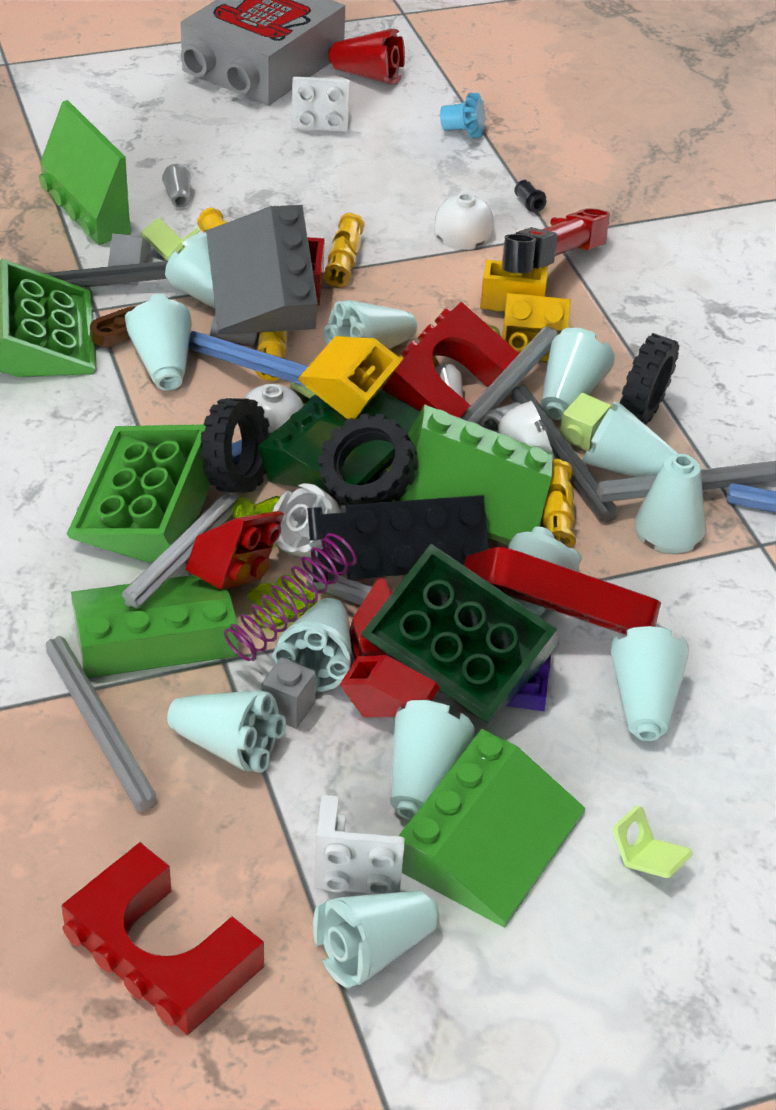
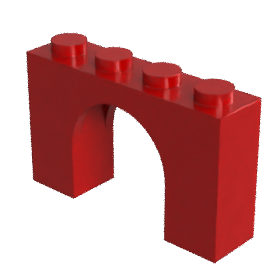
(457, 336)
(179, 986)

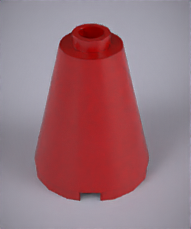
(370, 56)

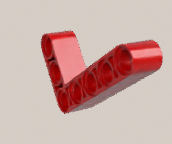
(564, 590)

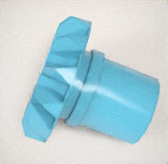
(465, 116)

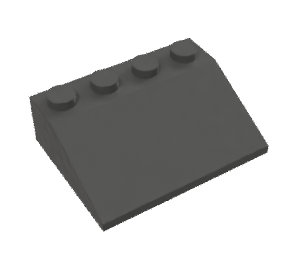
(263, 272)

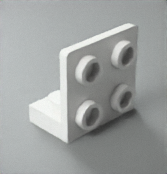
(320, 104)
(354, 859)

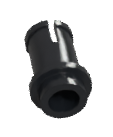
(533, 198)

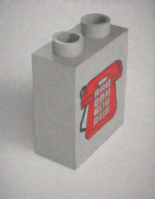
(260, 43)

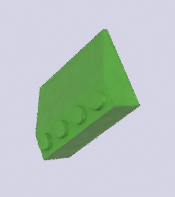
(86, 175)
(43, 324)
(471, 460)
(143, 490)
(173, 627)
(489, 829)

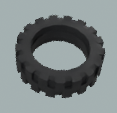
(650, 376)
(353, 435)
(218, 445)

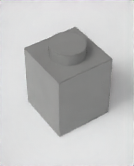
(293, 690)

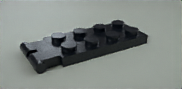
(395, 534)

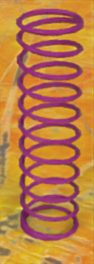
(248, 641)

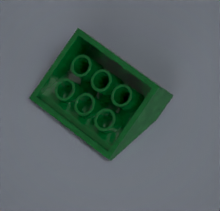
(295, 447)
(462, 634)

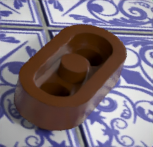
(110, 329)

